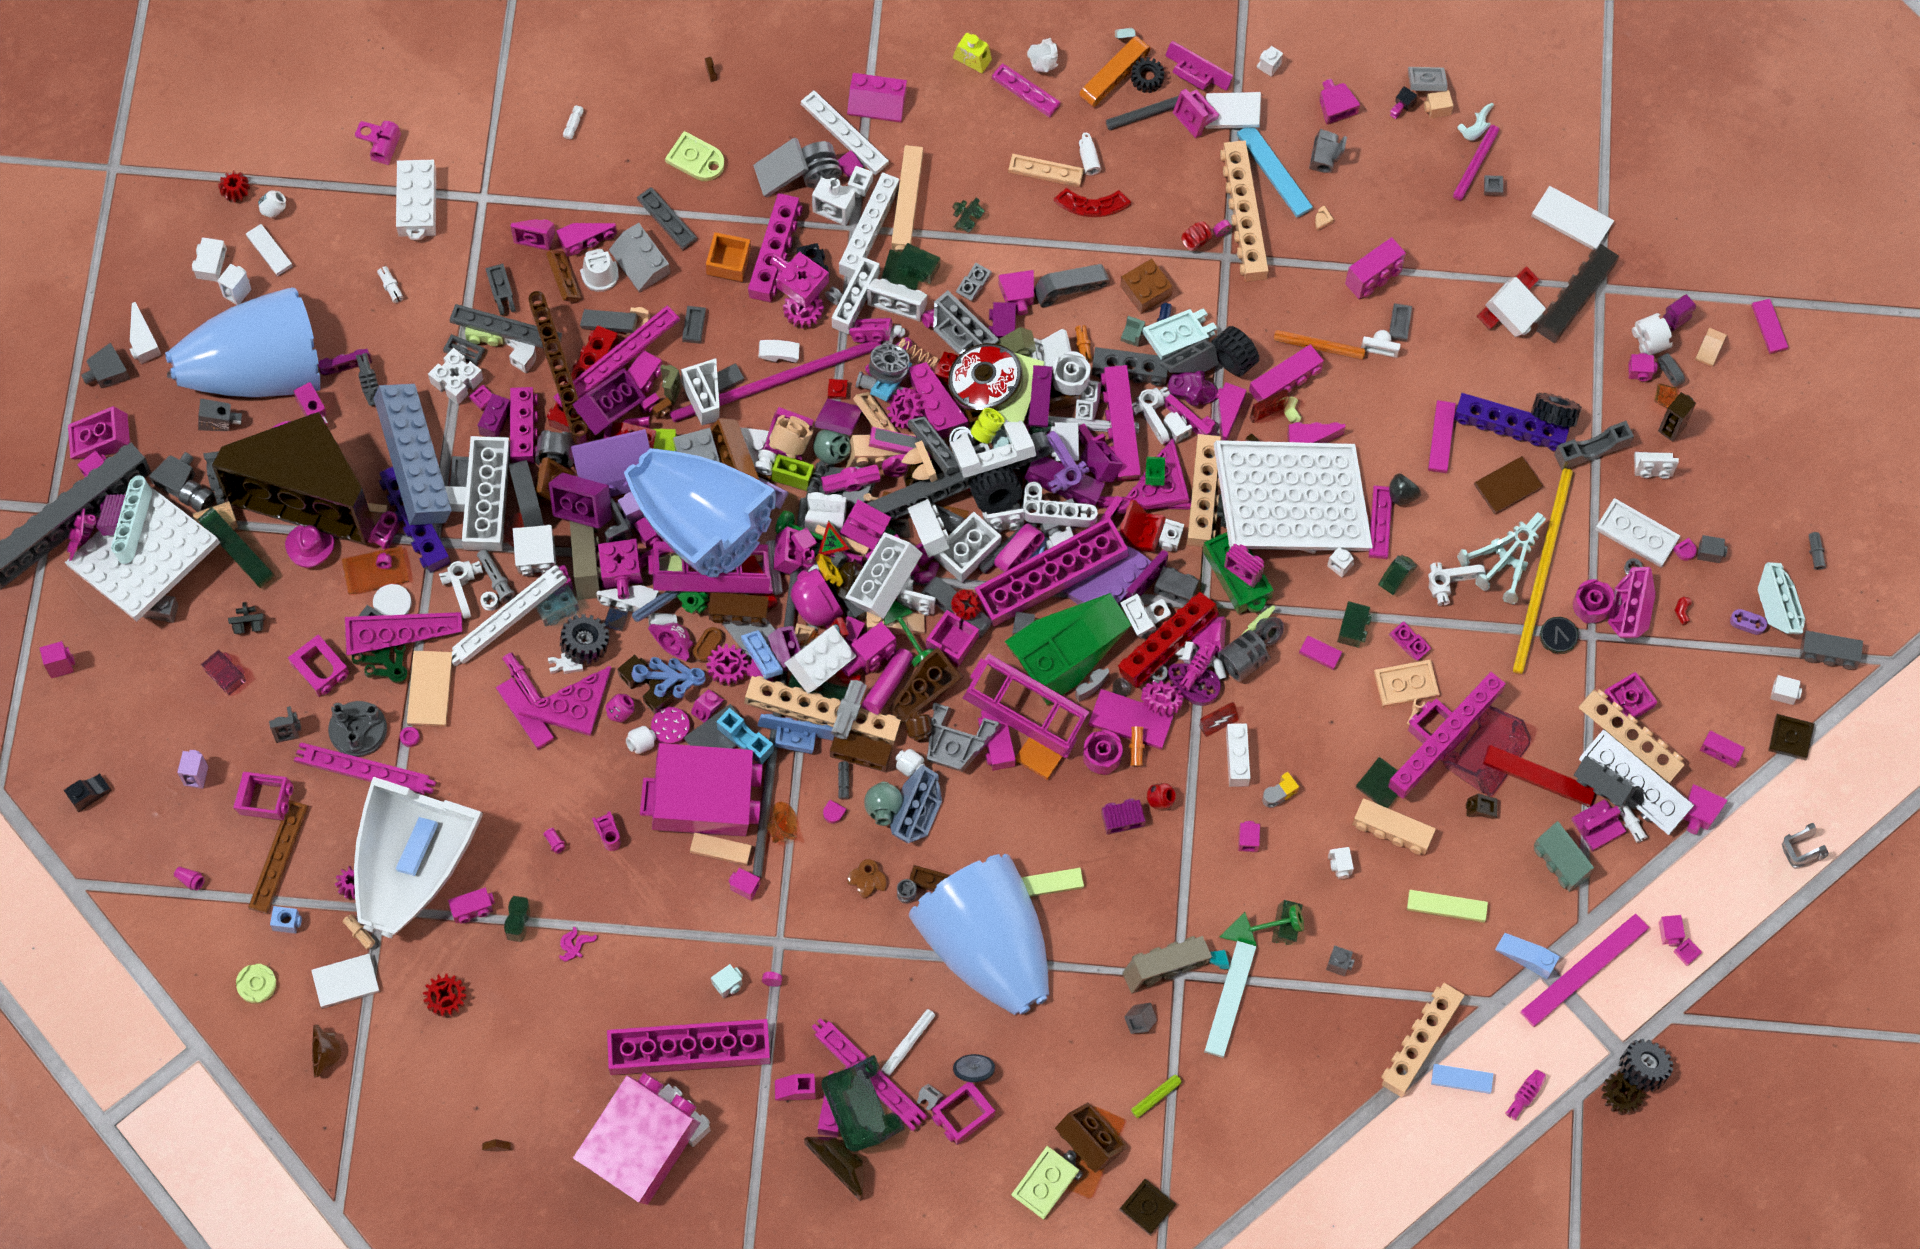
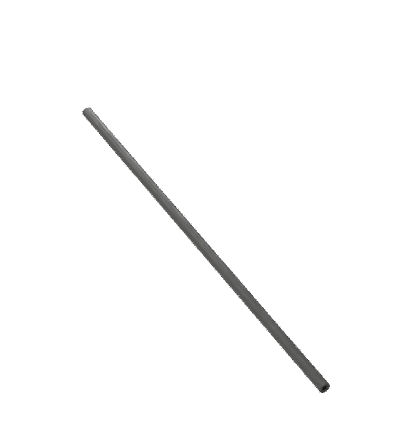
(771, 760)

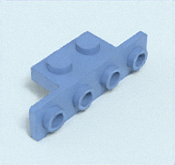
(795, 734)

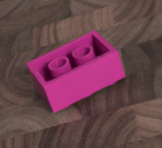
(1375, 268)

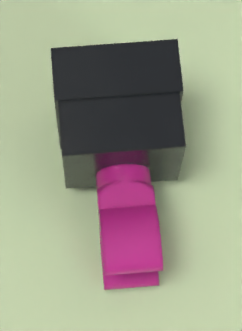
(1405, 100)

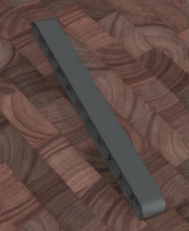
(896, 503)

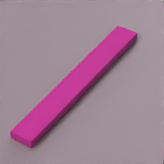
(623, 352)
(1584, 970)

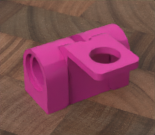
(383, 138)

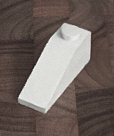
(141, 339)

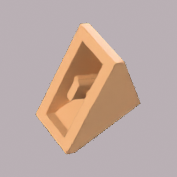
(1710, 347)

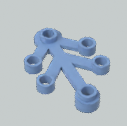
(691, 677)

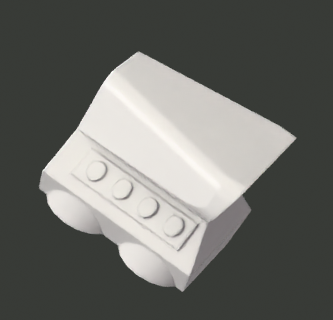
(825, 508)

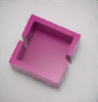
(951, 639)

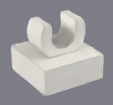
(1187, 653)

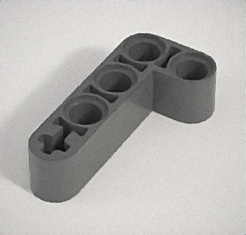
(1070, 282)
(526, 494)
(944, 593)

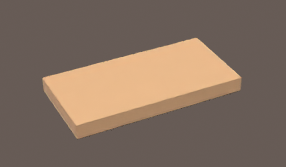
(429, 688)

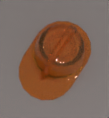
(783, 823)

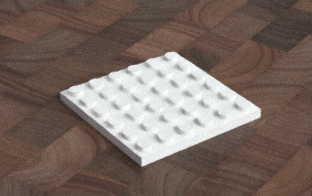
(165, 554)

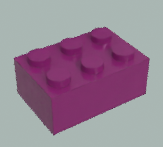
(580, 500)

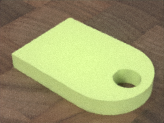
(695, 157)

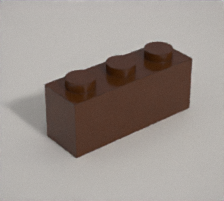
(738, 609)
(862, 751)

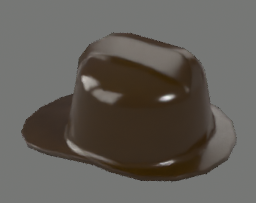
(849, 573)

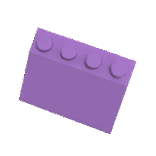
(609, 458)
(1112, 579)

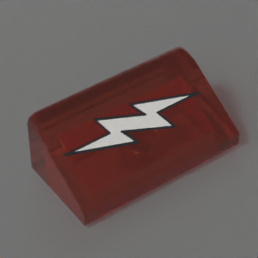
(1219, 719)

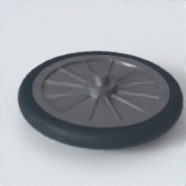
(974, 1068)

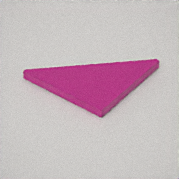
(1171, 493)
(572, 706)

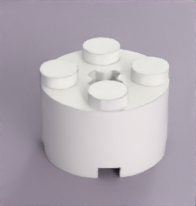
(1652, 334)
(1071, 383)

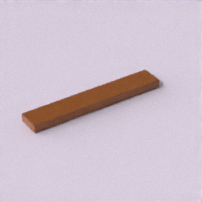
(278, 858)

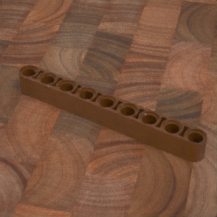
(554, 359)

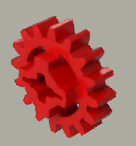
(437, 991)

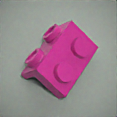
(871, 330)

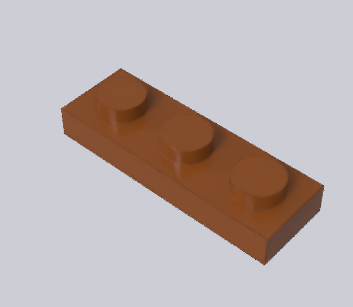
(563, 276)

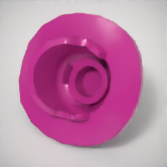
(308, 546)

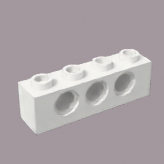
(855, 295)

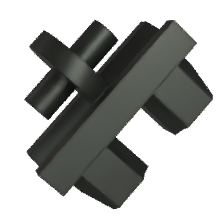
(238, 622)

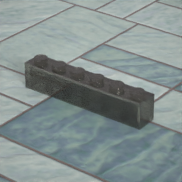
(1577, 294)

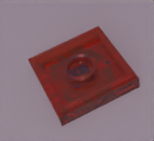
(1269, 406)

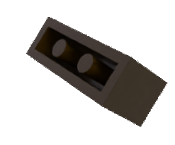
(1677, 416)

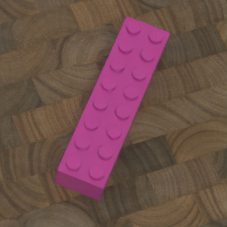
(1052, 571)
(688, 1047)

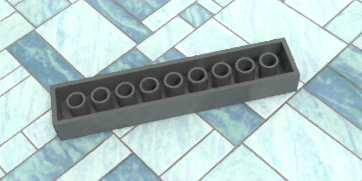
(53, 523)

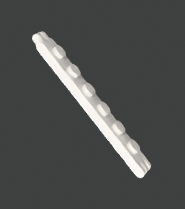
(508, 615)

